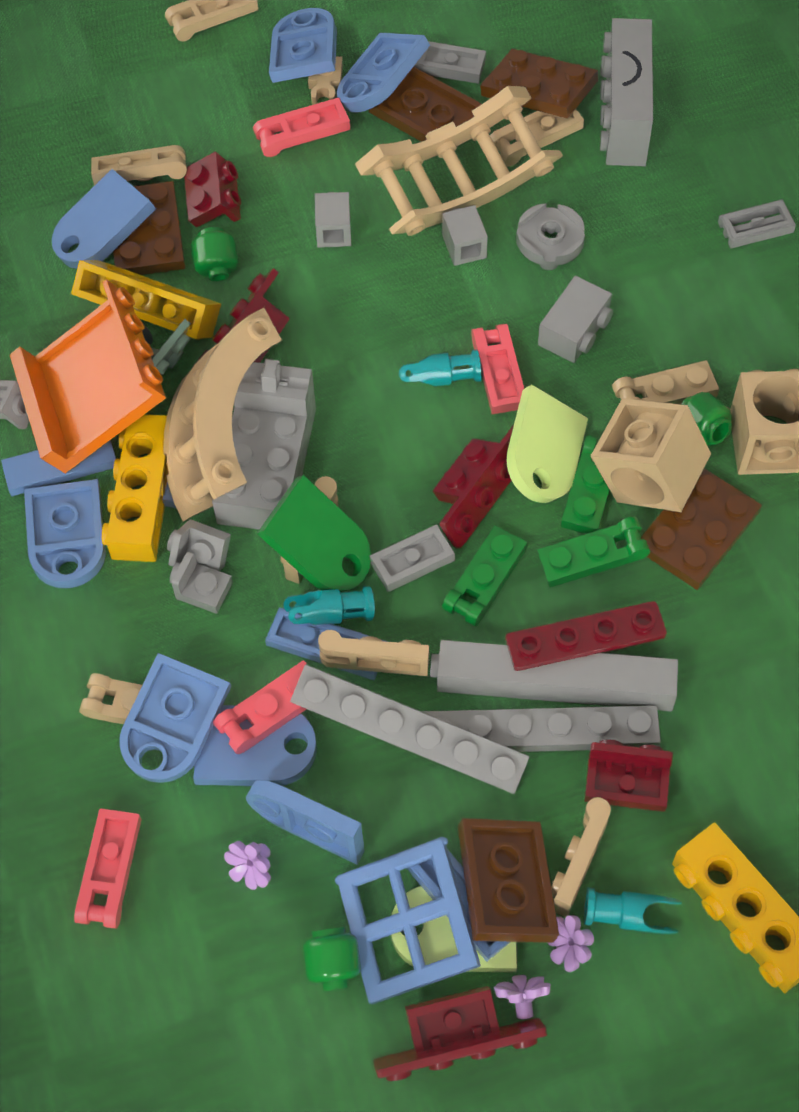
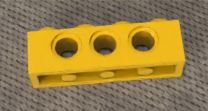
(153, 299)
(141, 537)
(715, 851)

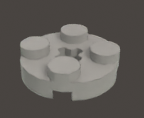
(550, 251)

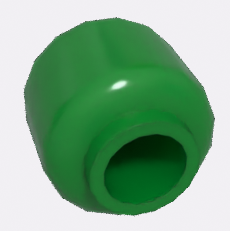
(214, 254)
(711, 417)
(331, 958)

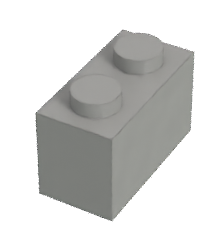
(575, 319)

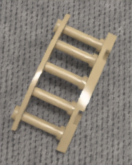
(442, 142)
(200, 418)

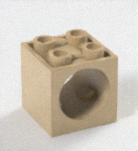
(758, 442)
(651, 454)

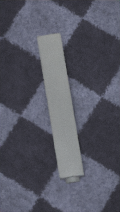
(583, 680)

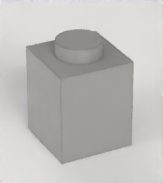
(332, 219)
(464, 235)

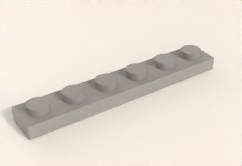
(559, 727)
(409, 729)

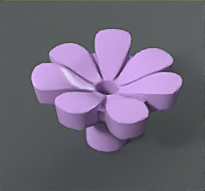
(249, 863)
(571, 943)
(522, 993)

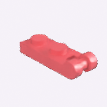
(301, 126)
(499, 368)
(265, 711)
(108, 867)

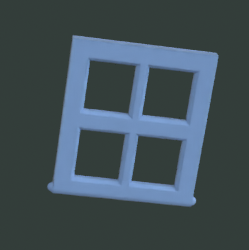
(407, 919)

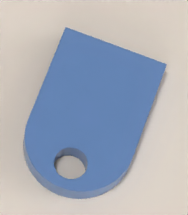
(303, 45)
(380, 70)
(100, 220)
(65, 527)
(171, 716)
(263, 761)
(308, 819)

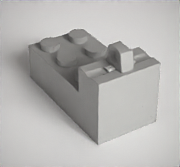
(269, 438)

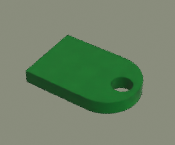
(316, 537)

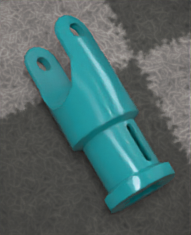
(439, 369)
(331, 606)
(624, 910)

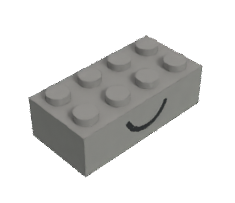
(627, 92)

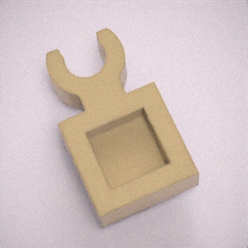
(326, 83)

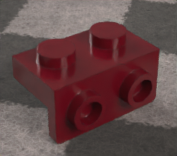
(212, 190)
(628, 775)

